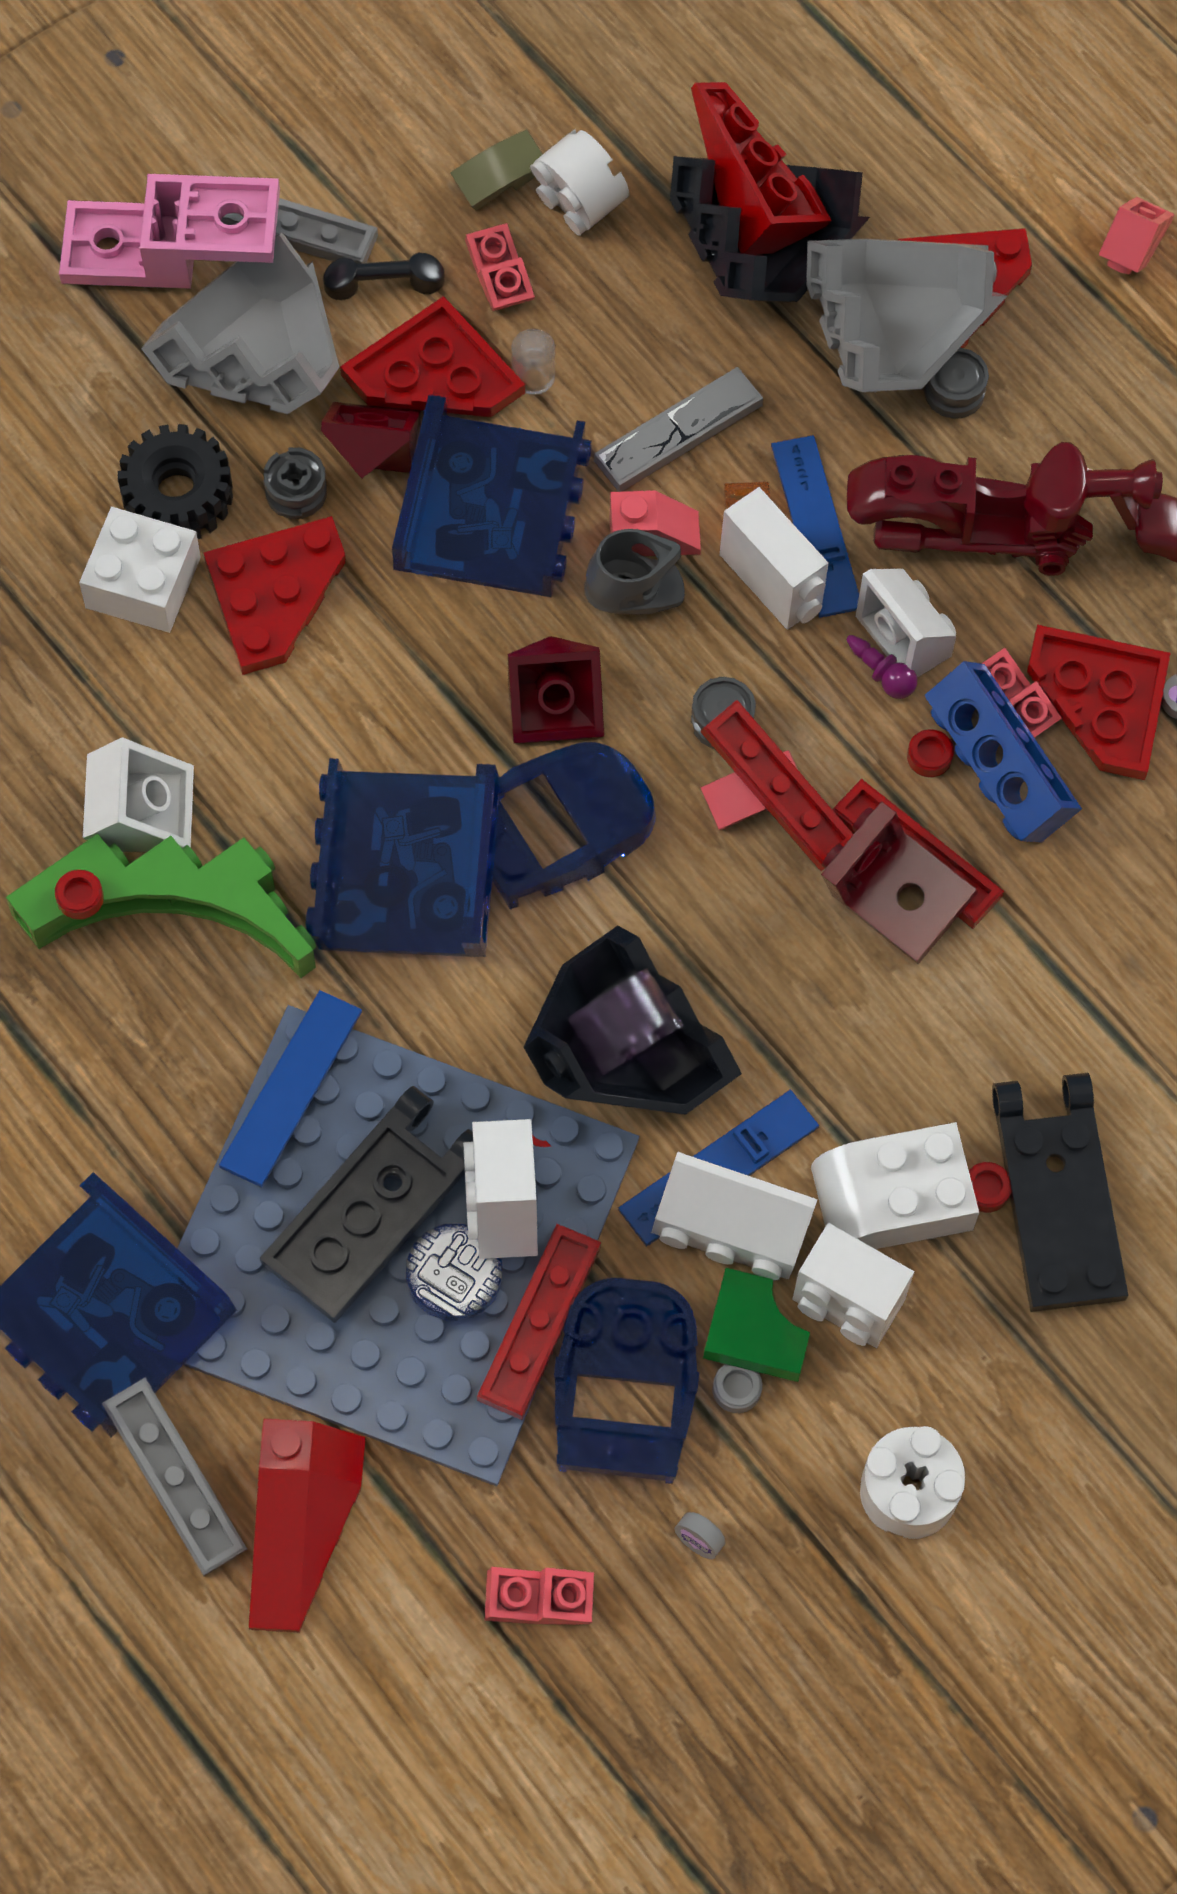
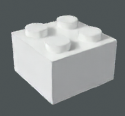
(140, 569)
(501, 1189)
(851, 1286)

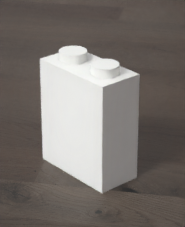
(773, 559)

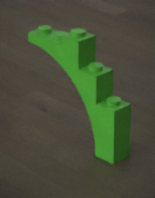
(170, 879)

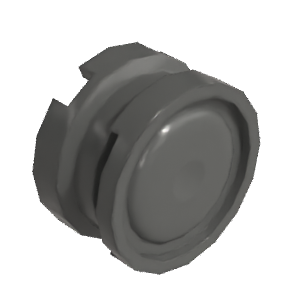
(958, 385)
(295, 483)
(714, 698)

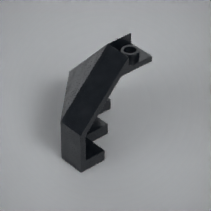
(716, 230)
(665, 1077)

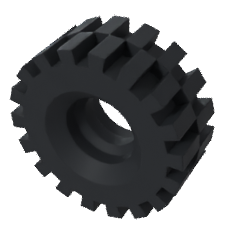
(175, 455)

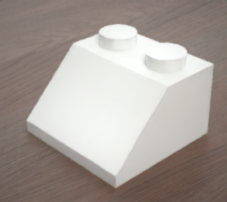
(903, 619)
(137, 797)

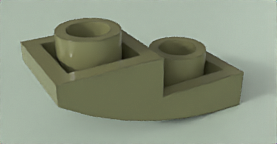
(497, 169)

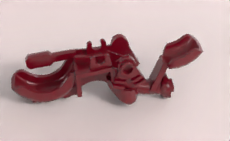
(1005, 515)

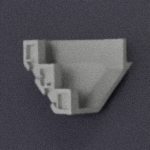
(899, 306)
(251, 335)

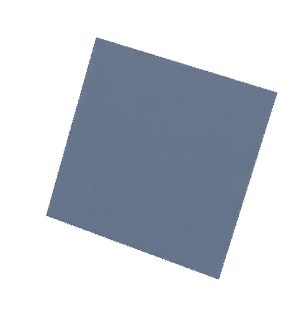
(386, 1360)

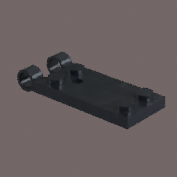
(1065, 1215)
(355, 1221)

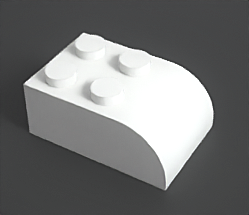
(898, 1187)

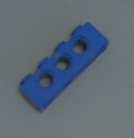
(1048, 799)

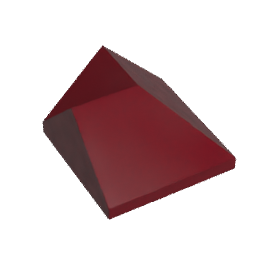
(372, 436)
(555, 691)

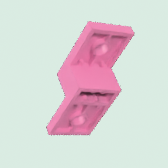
(170, 231)

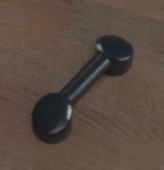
(343, 275)

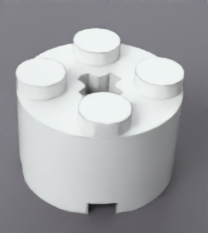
(579, 181)
(922, 1456)

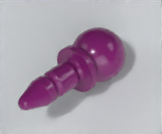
(895, 677)

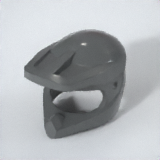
(631, 583)

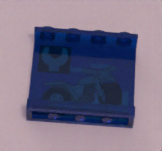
(489, 503)
(404, 862)
(107, 1306)

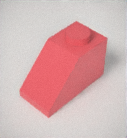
(1135, 235)
(657, 515)

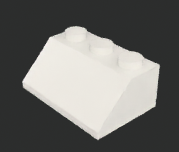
(733, 1217)

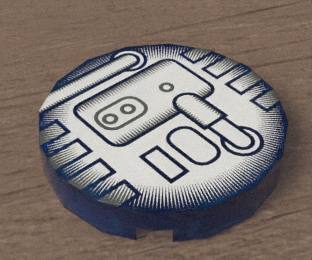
(449, 1276)

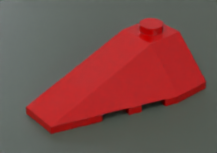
(752, 176)
(303, 1500)

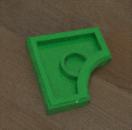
(752, 1331)

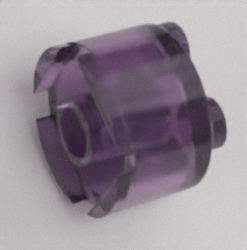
(624, 1021)

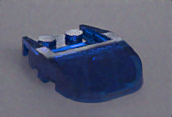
(603, 800)
(631, 1335)

